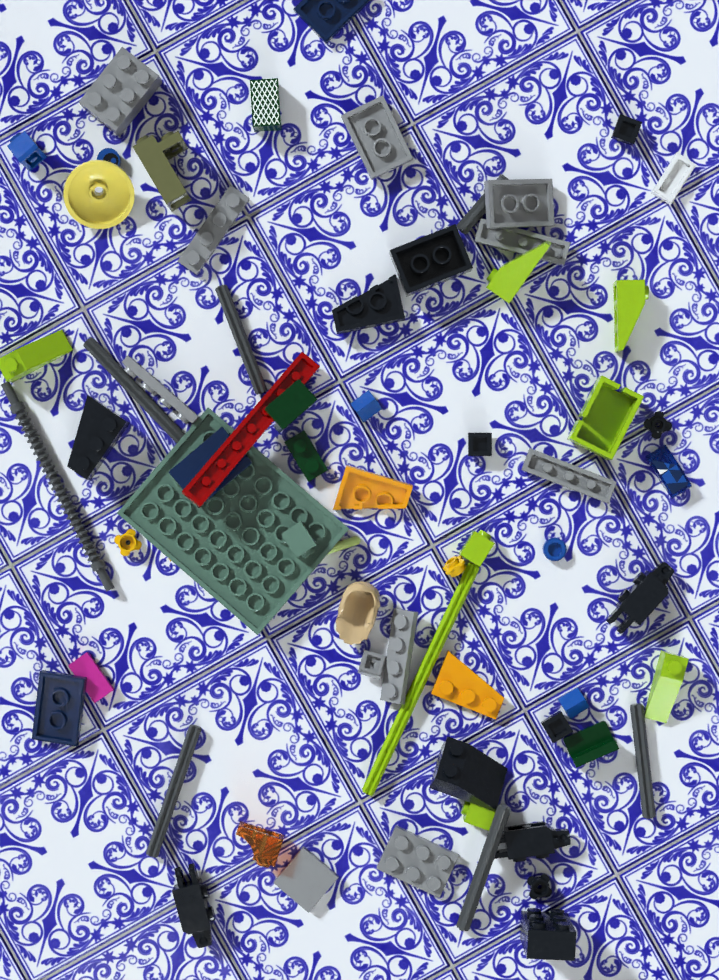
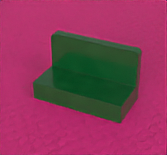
(290, 405)
(590, 743)

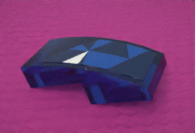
(668, 471)

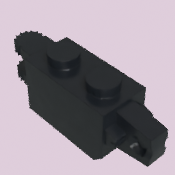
(642, 597)
(531, 840)
(193, 907)

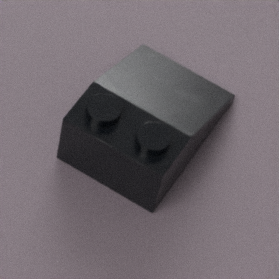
(468, 774)

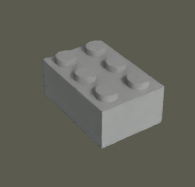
(120, 91)

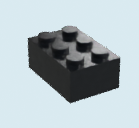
(430, 260)
(547, 935)

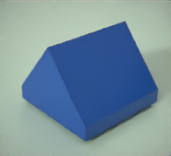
(366, 406)
(573, 703)

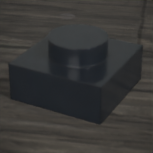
(626, 129)
(479, 444)
(556, 726)

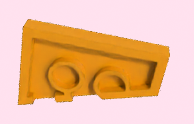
(370, 490)
(464, 687)

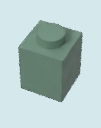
(299, 540)

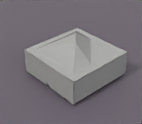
(372, 664)

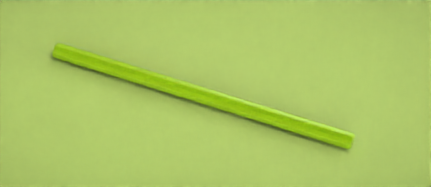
(420, 679)

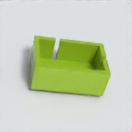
(605, 418)

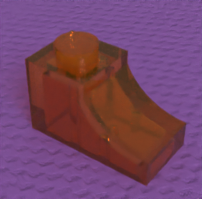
(263, 842)

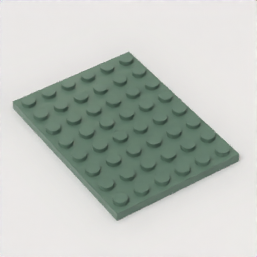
(236, 536)

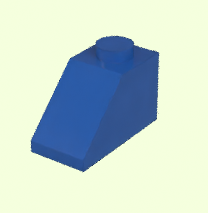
(26, 151)

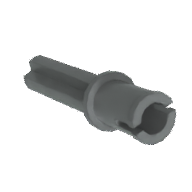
(475, 213)

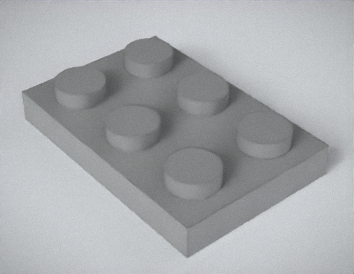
(377, 137)
(519, 203)
(417, 861)

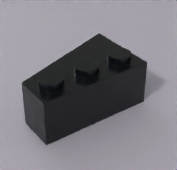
(95, 437)

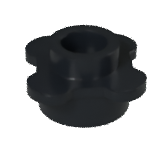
(651, 425)
(544, 891)

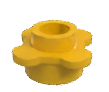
(134, 543)
(454, 566)

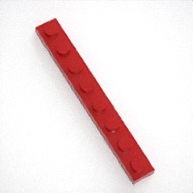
(245, 434)

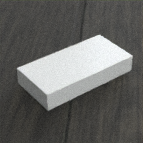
(673, 178)

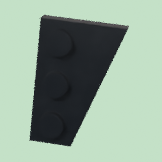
(371, 309)

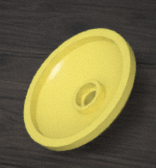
(94, 208)

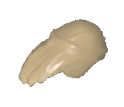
(357, 612)

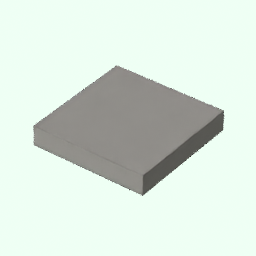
(306, 879)

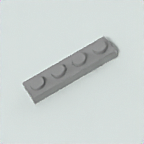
(213, 230)
(521, 241)
(152, 384)
(568, 475)
(399, 656)

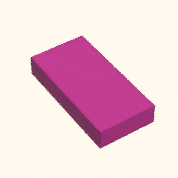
(97, 683)

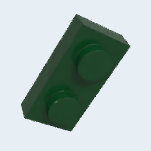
(306, 456)

